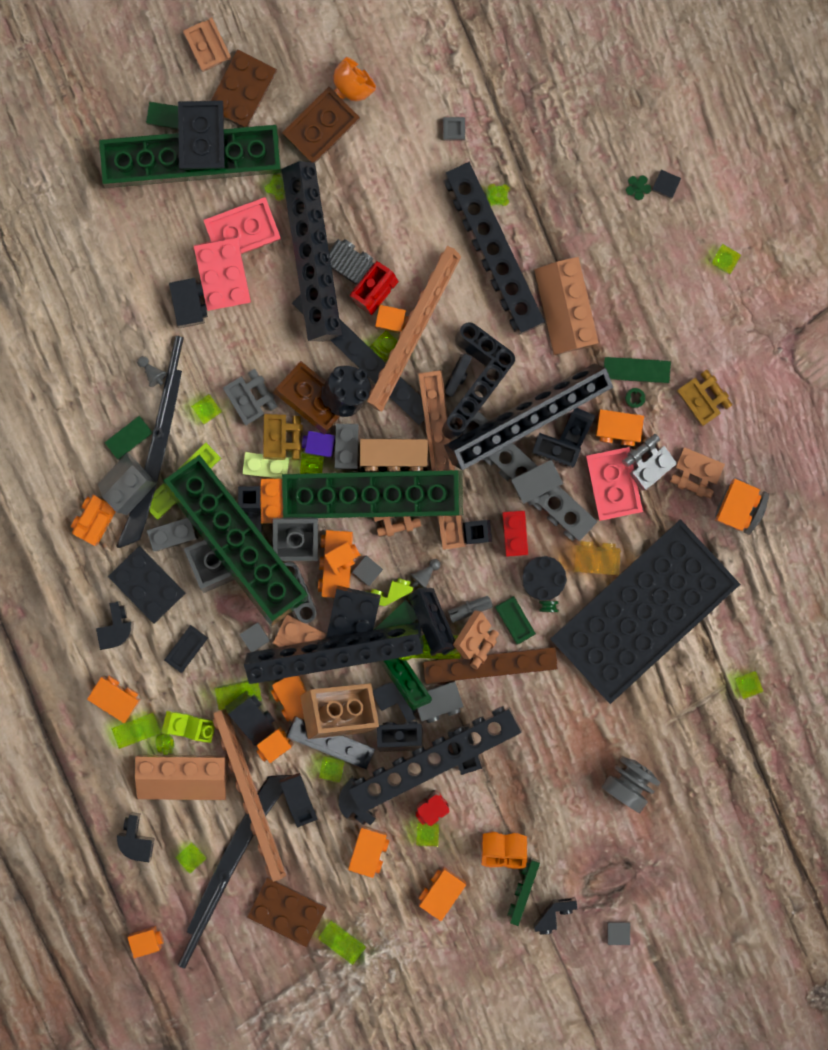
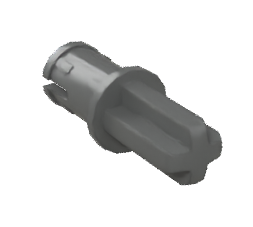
(467, 609)

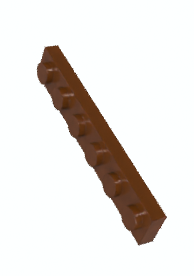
(495, 665)

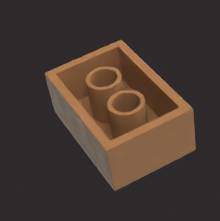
(393, 454)
(339, 711)

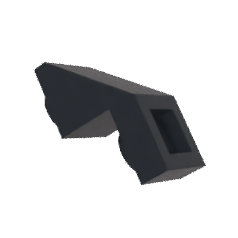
(298, 800)
(547, 919)

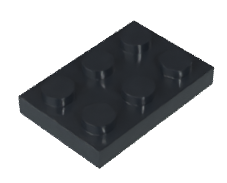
(201, 135)
(147, 584)
(352, 612)

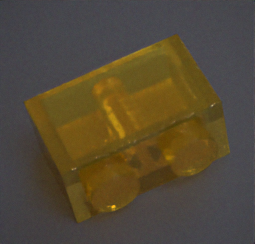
(597, 559)

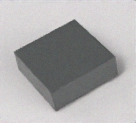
(453, 128)
(367, 570)
(254, 637)
(618, 933)

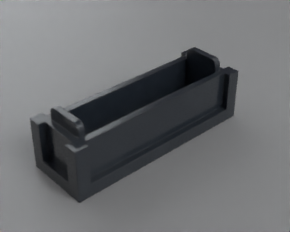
(432, 621)

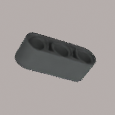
(309, 603)

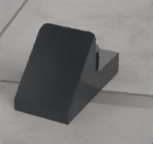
(577, 427)

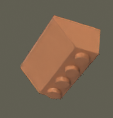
(566, 306)
(181, 777)

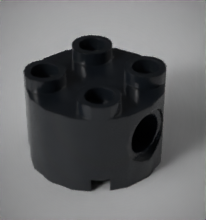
(346, 390)
(543, 578)

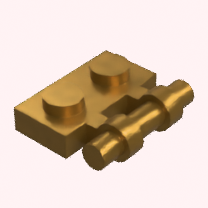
(698, 400)
(275, 437)

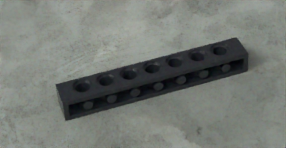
(466, 176)
(311, 251)
(528, 416)
(334, 653)
(367, 800)

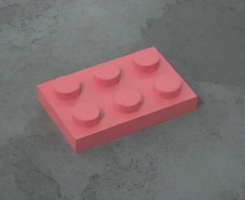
(249, 222)
(222, 273)
(612, 485)

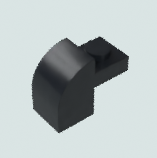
(250, 501)
(477, 532)
(119, 632)
(389, 695)
(348, 805)
(131, 844)

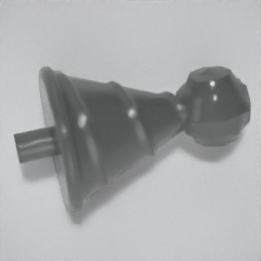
(154, 375)
(423, 576)

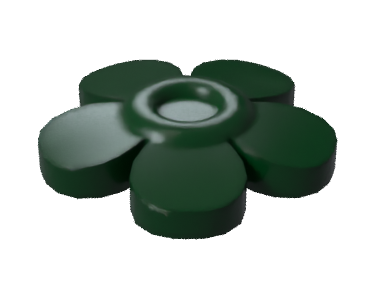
(638, 187)

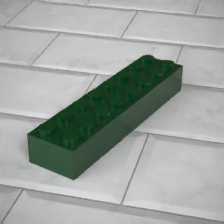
(156, 158)
(373, 494)
(235, 540)

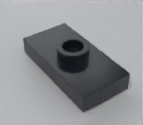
(458, 375)

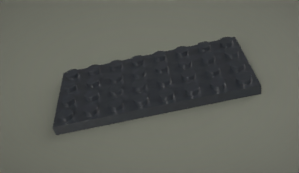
(645, 611)

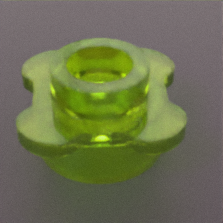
(271, 187)
(503, 190)
(165, 743)

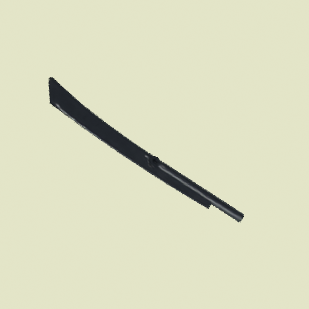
(137, 518)
(268, 795)

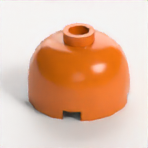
(352, 82)

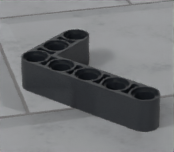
(482, 384)

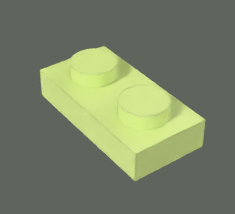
(257, 466)

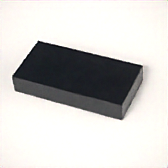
(186, 649)

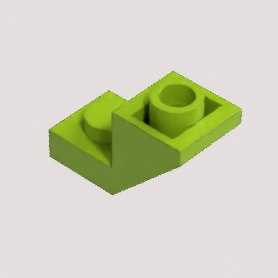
(397, 590)
(188, 726)

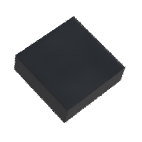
(666, 184)

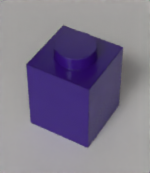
(319, 444)

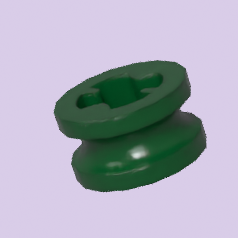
(641, 399)
(548, 606)

